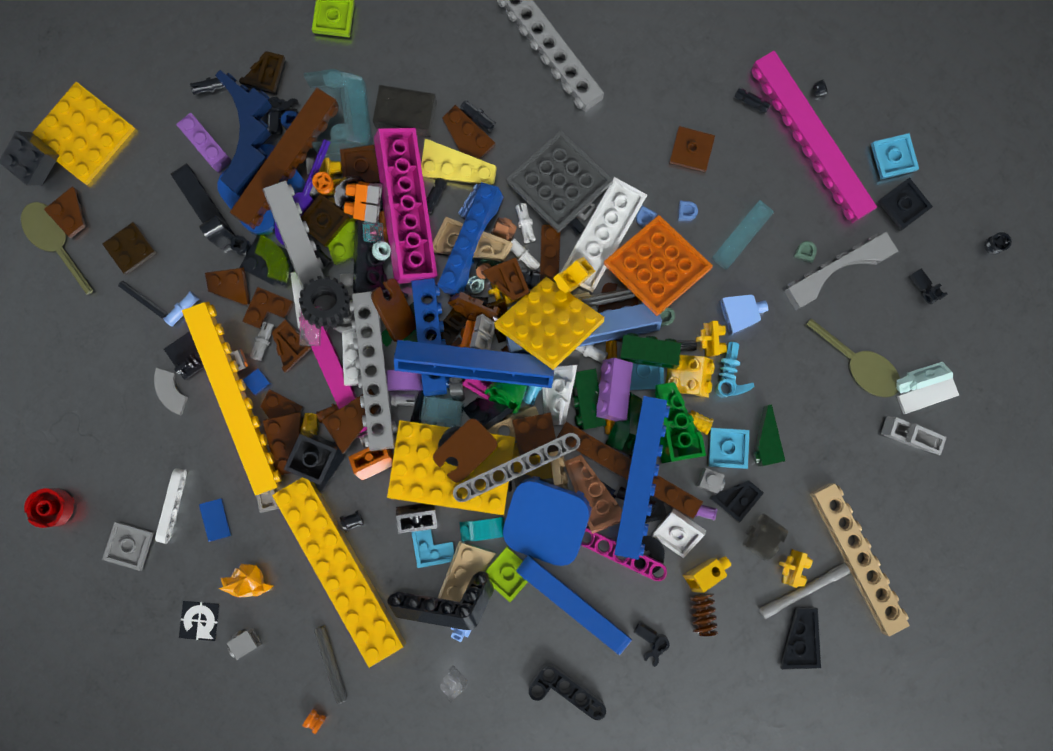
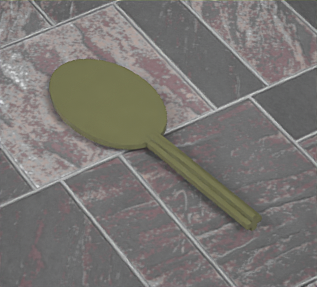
(48, 236)
(868, 368)

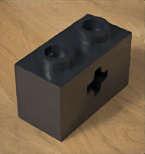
(416, 518)

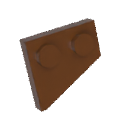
(471, 307)
(288, 346)

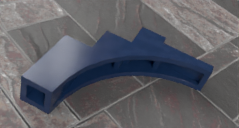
(252, 133)

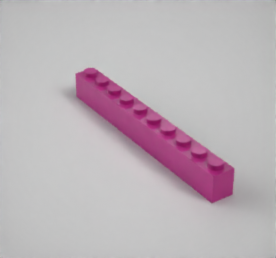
(813, 137)

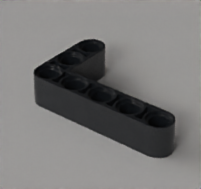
(214, 225)
(444, 612)

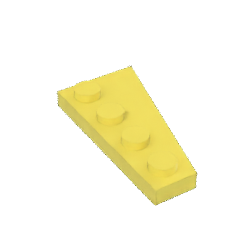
(453, 165)

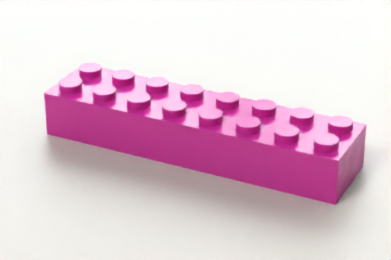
(405, 204)

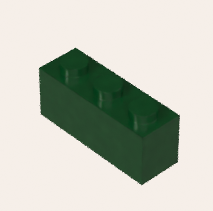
(650, 351)
(585, 400)

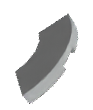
(168, 392)

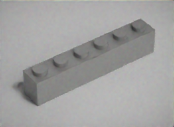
(294, 232)

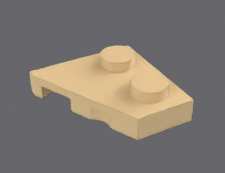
(559, 475)

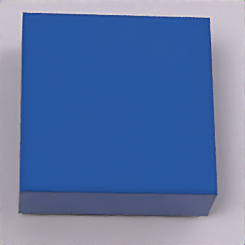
(256, 381)

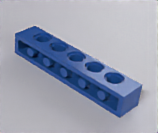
(421, 290)

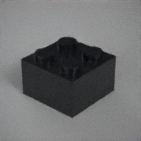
(28, 158)
(311, 457)

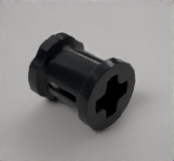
(235, 245)
(352, 521)

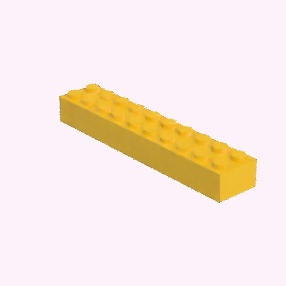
(339, 571)

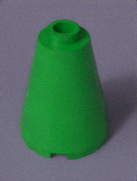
(507, 394)

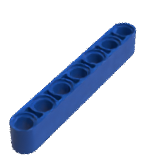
(573, 605)

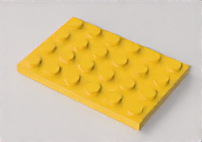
(420, 479)

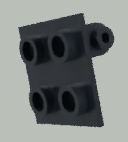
(184, 356)

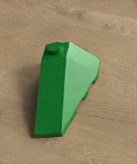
(681, 437)

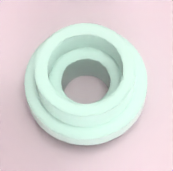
(385, 247)
(478, 287)

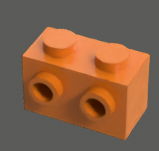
(368, 463)

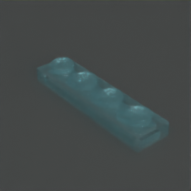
(743, 235)

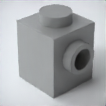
(711, 481)
(243, 643)

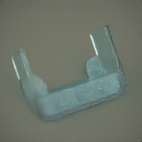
(356, 129)

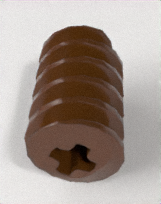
(704, 615)

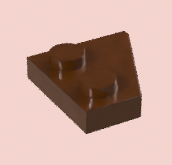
(67, 212)
(508, 279)
(229, 284)
(278, 405)

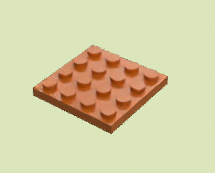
(658, 265)

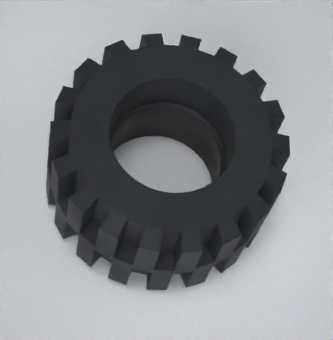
(324, 287)

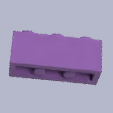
(204, 142)
(614, 389)

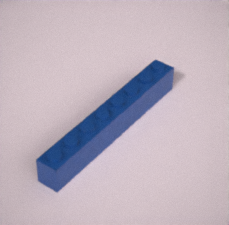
(472, 364)
(640, 478)

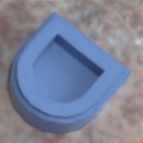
(687, 211)
(645, 216)

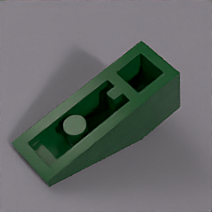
(624, 432)
(768, 443)

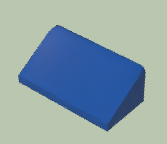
(215, 520)

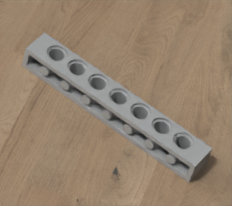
(559, 50)
(385, 440)

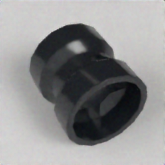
(998, 243)
(530, 277)

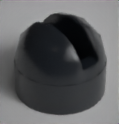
(821, 87)

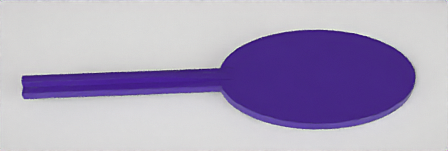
(303, 197)

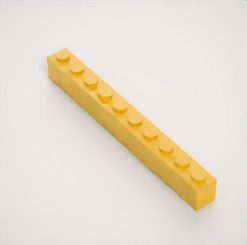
(232, 397)

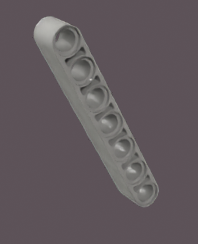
(506, 467)

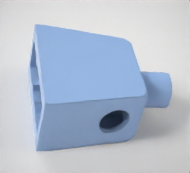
(741, 312)

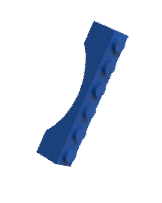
(483, 209)

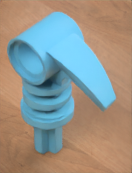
(727, 375)

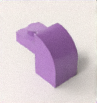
(403, 381)

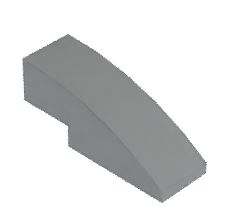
(913, 435)

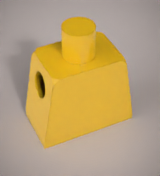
(707, 574)

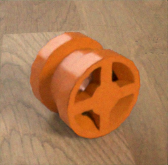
(321, 179)
(314, 721)

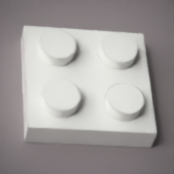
(678, 533)

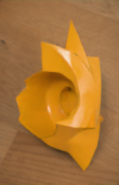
(245, 582)

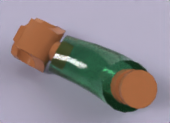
(504, 229)

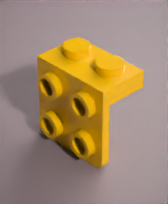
(692, 375)

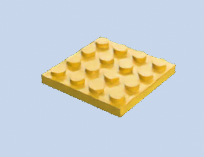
(83, 132)
(549, 323)

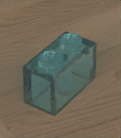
(442, 411)

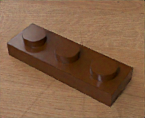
(549, 252)

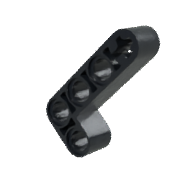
(569, 694)

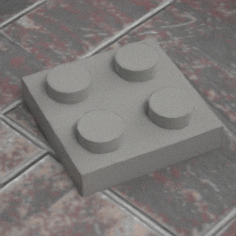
(128, 546)

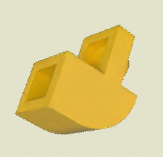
(574, 275)

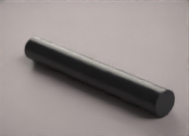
(142, 299)

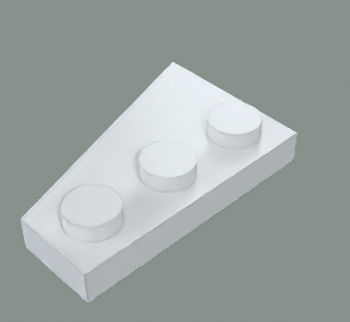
(558, 397)

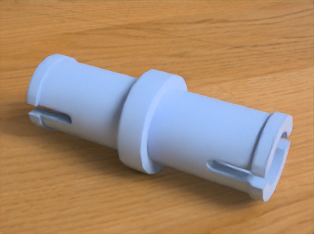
(188, 301)

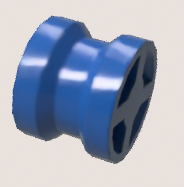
(286, 118)

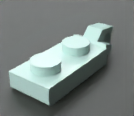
(924, 377)

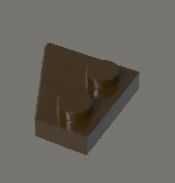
(265, 72)

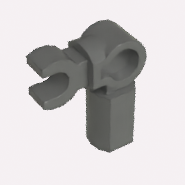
(456, 389)

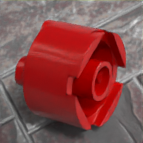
(38, 509)

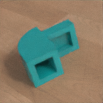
(482, 529)

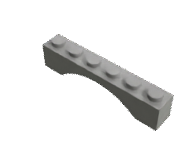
(873, 252)

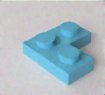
(429, 554)

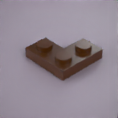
(265, 303)

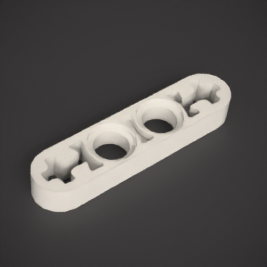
(171, 505)

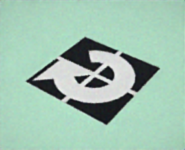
(199, 621)

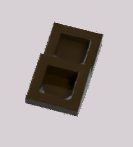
(452, 326)

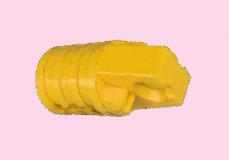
(701, 422)
(309, 423)

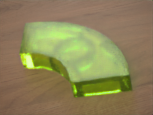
(274, 257)

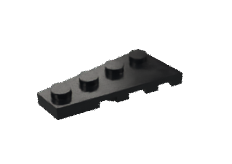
(367, 270)

